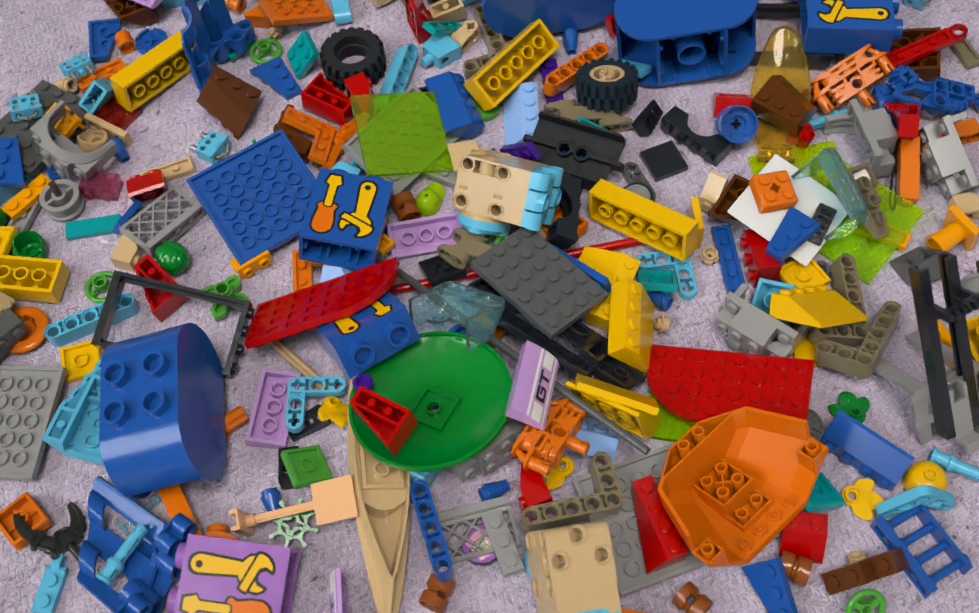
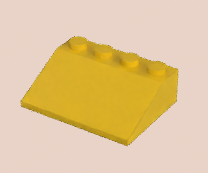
(613, 266)
(814, 307)
(631, 324)
(629, 419)

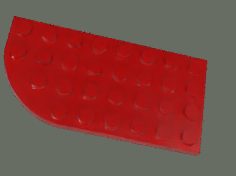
(320, 303)
(712, 382)

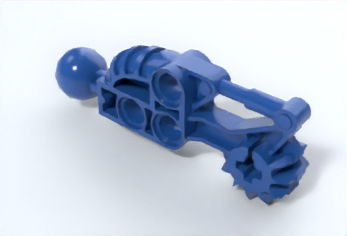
(941, 95)

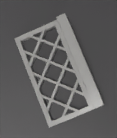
(173, 228)
(473, 513)

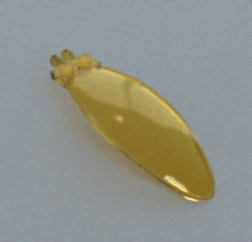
(784, 57)

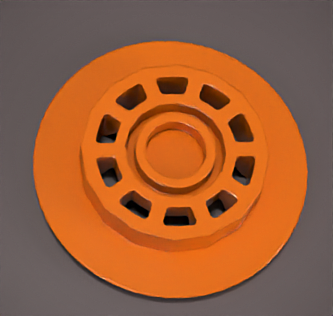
(35, 325)

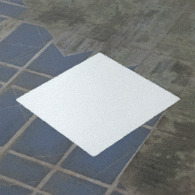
(809, 196)

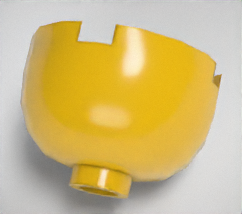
(924, 473)

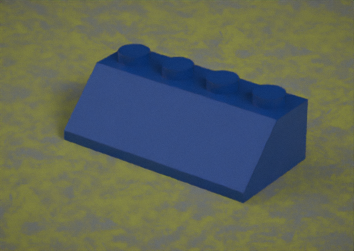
(455, 105)
(866, 451)

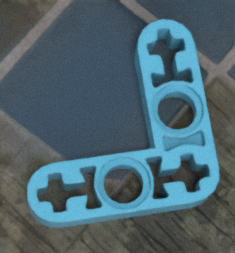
(677, 265)
(302, 394)
(924, 494)

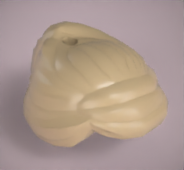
(92, 140)

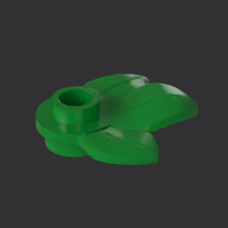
(851, 405)

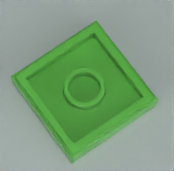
(305, 466)

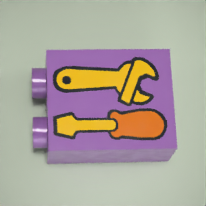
(233, 577)

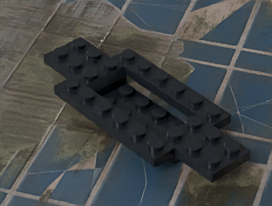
(594, 355)

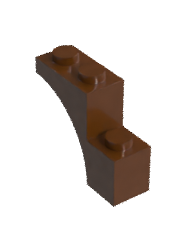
(299, 142)
(865, 571)

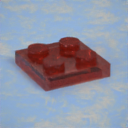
(117, 115)

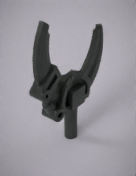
(61, 541)

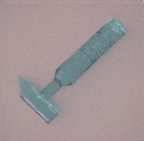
(149, 506)

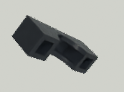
(710, 148)
(564, 230)

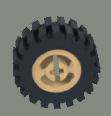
(607, 84)

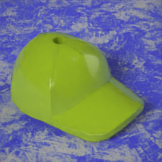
(430, 199)

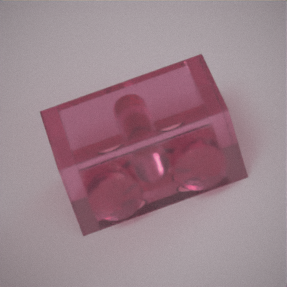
(102, 186)

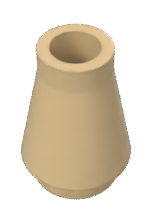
(66, 84)

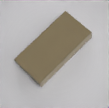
(966, 54)

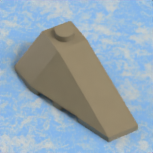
(866, 183)

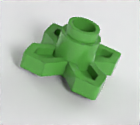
(228, 288)

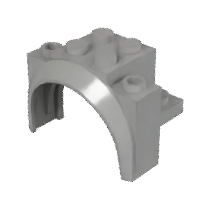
(873, 130)
(64, 154)
(946, 156)
(754, 329)
(494, 455)

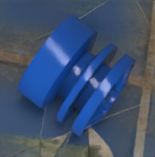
(746, 121)

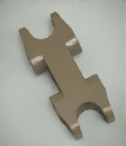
(608, 120)
(467, 248)

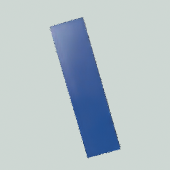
(728, 257)

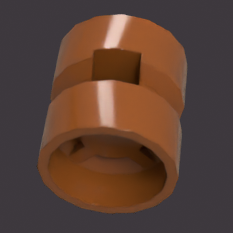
(405, 206)
(796, 568)
(436, 595)
(701, 603)

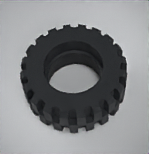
(352, 43)

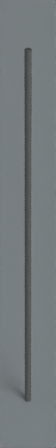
(558, 387)

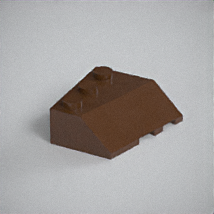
(132, 12)
(927, 67)
(229, 99)
(782, 105)
(730, 194)

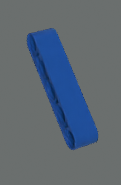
(433, 539)

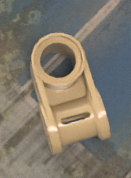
(466, 35)

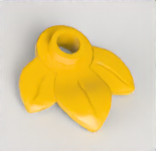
(333, 410)
(557, 475)
(864, 500)

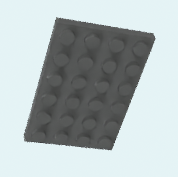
(30, 150)
(539, 281)

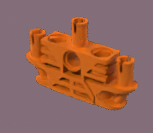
(846, 69)
(553, 440)

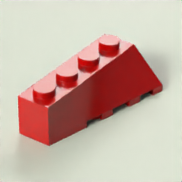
(906, 117)
(658, 535)

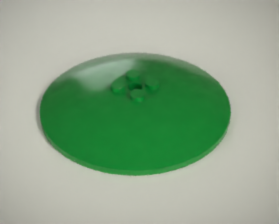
(439, 372)

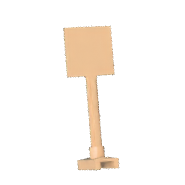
(332, 502)

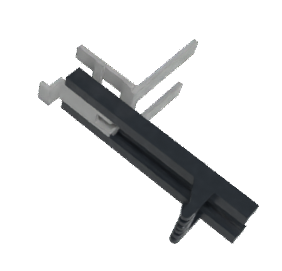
(951, 414)

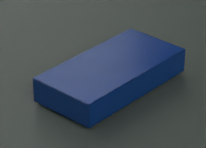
(130, 213)

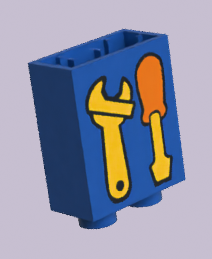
(849, 25)
(345, 219)
(368, 335)

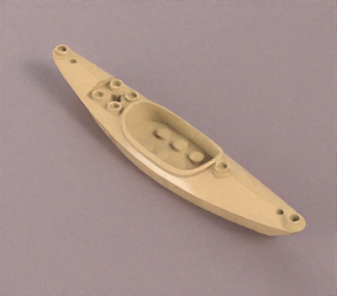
(382, 521)

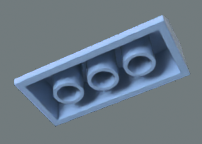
(520, 112)
(599, 438)

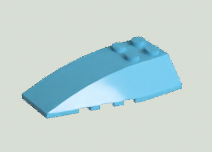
(77, 420)

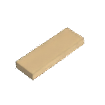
(98, 124)
(175, 169)

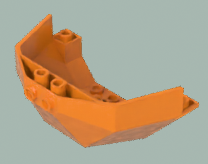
(739, 482)

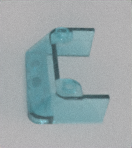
(844, 187)
(461, 305)

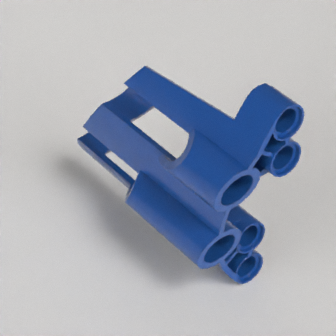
(213, 36)
(149, 567)

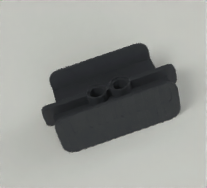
(600, 146)

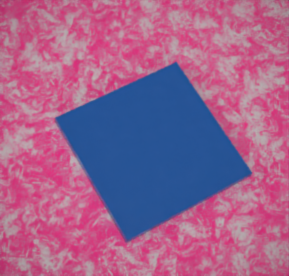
(256, 196)

